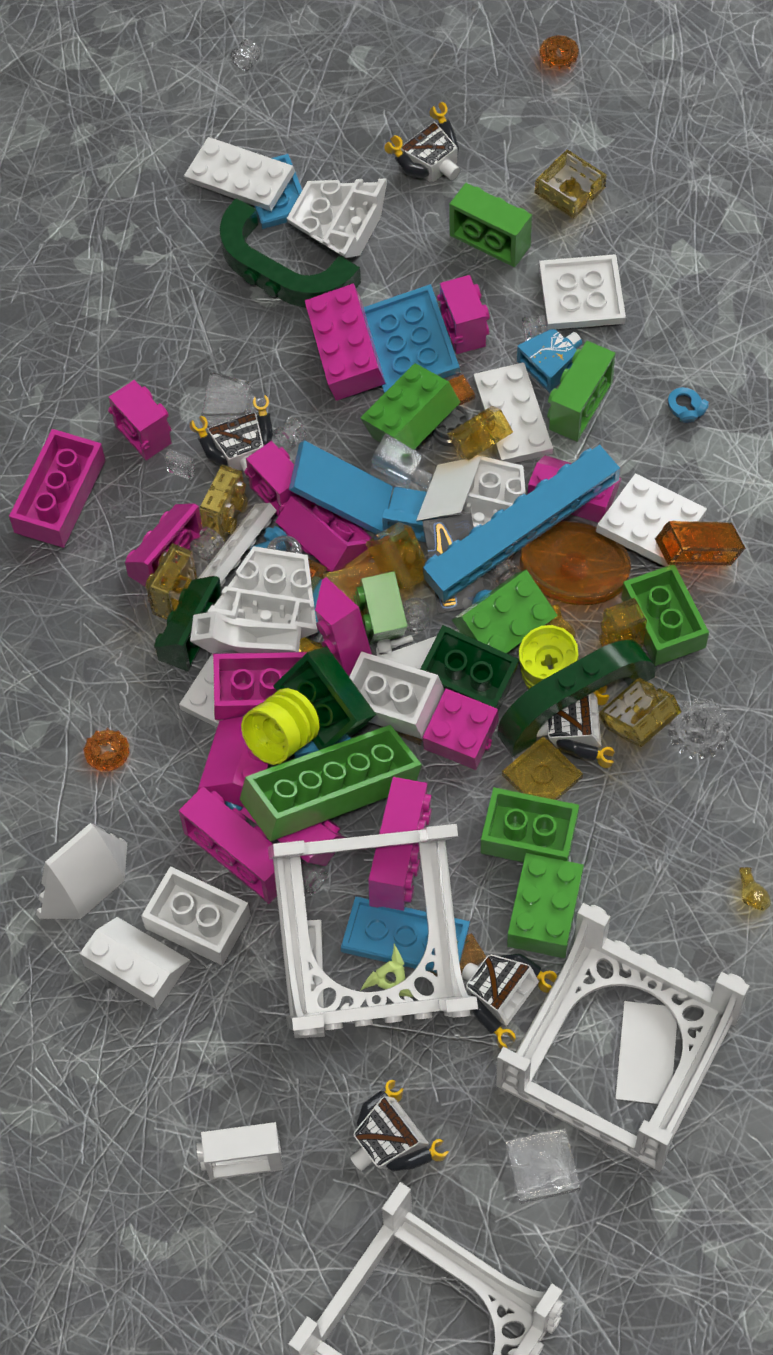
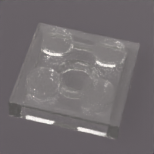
(542, 1166)

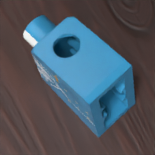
(548, 356)

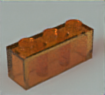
(699, 543)

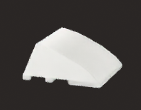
(339, 213)
(492, 489)
(271, 589)
(82, 874)

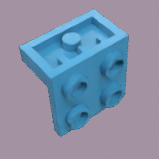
(405, 509)

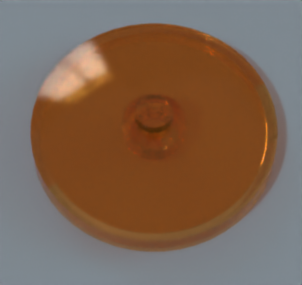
(576, 564)

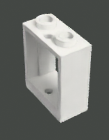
(240, 1151)

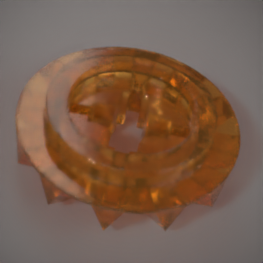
(567, 47)
(109, 760)

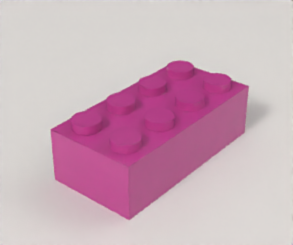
(344, 342)
(57, 488)
(247, 680)
(230, 841)
(396, 866)

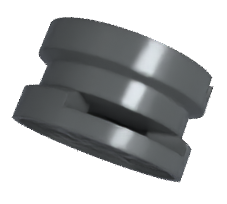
(451, 422)

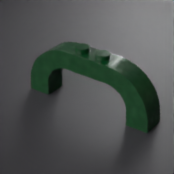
(275, 279)
(533, 708)

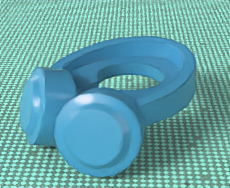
(685, 415)

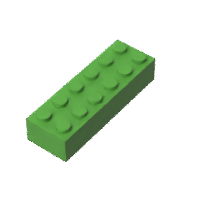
(327, 782)

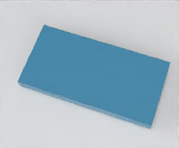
(340, 487)
(375, 930)

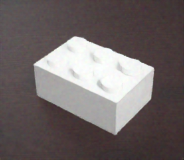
(397, 693)
(196, 915)

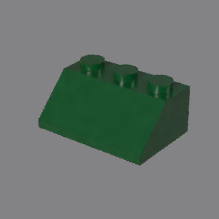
(174, 643)
(470, 667)
(332, 693)

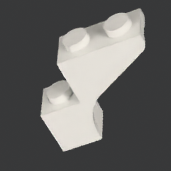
(220, 633)

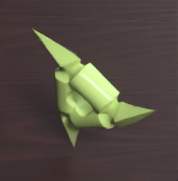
(394, 966)

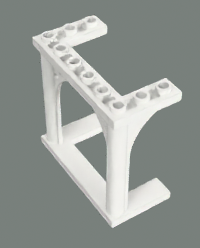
(591, 946)
(448, 986)
(534, 1309)

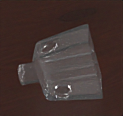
(228, 399)
(398, 464)

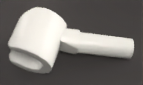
(385, 646)

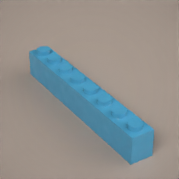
(520, 523)

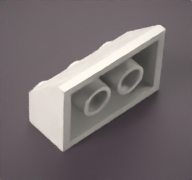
(134, 961)

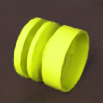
(546, 647)
(280, 726)

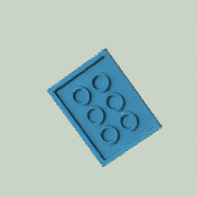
(410, 332)

